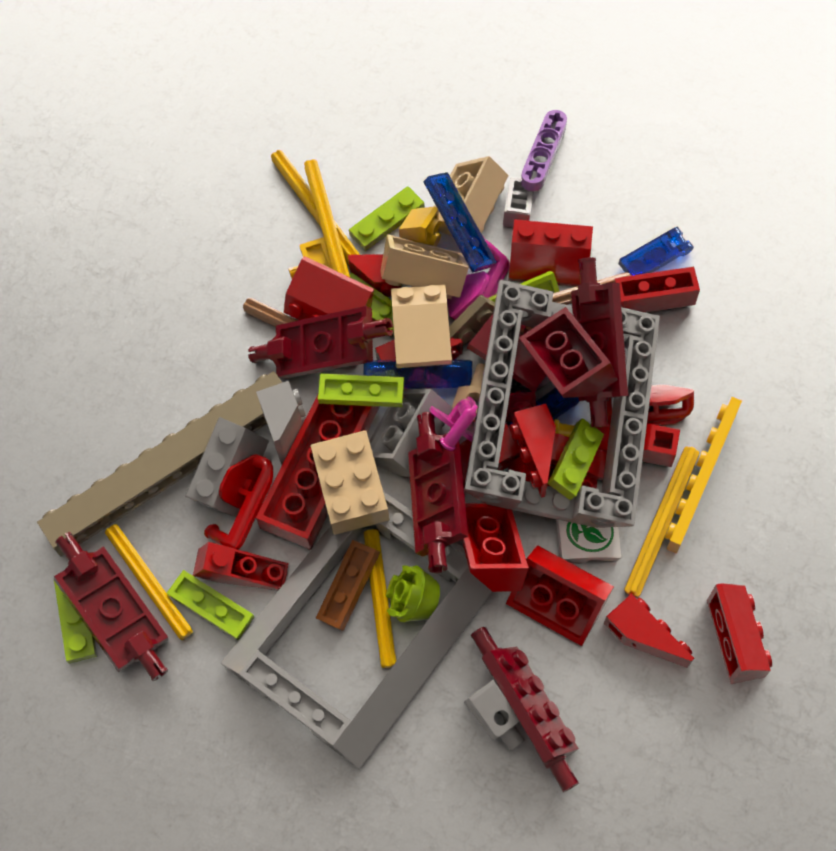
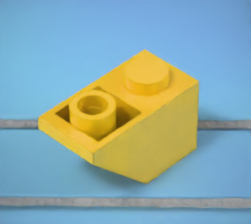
(422, 226)

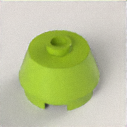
(413, 594)

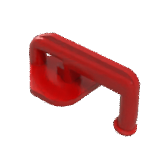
(665, 395)
(244, 488)

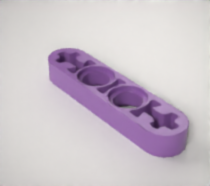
(545, 150)

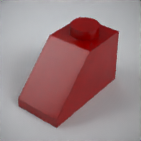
(369, 270)

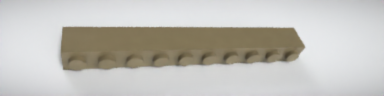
(152, 470)

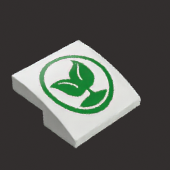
(586, 543)

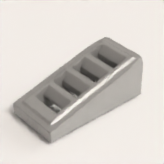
(517, 203)

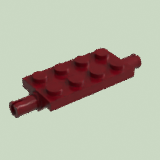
(600, 315)
(322, 342)
(436, 495)
(110, 608)
(531, 705)

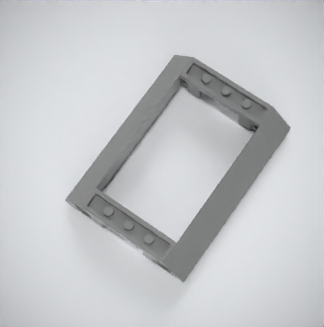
(618, 500)
(360, 737)

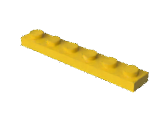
(698, 483)

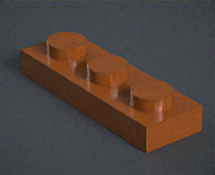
(347, 585)

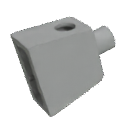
(485, 705)

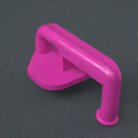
(479, 284)
(458, 420)

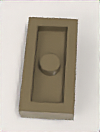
(472, 319)

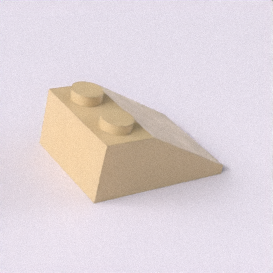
(421, 326)

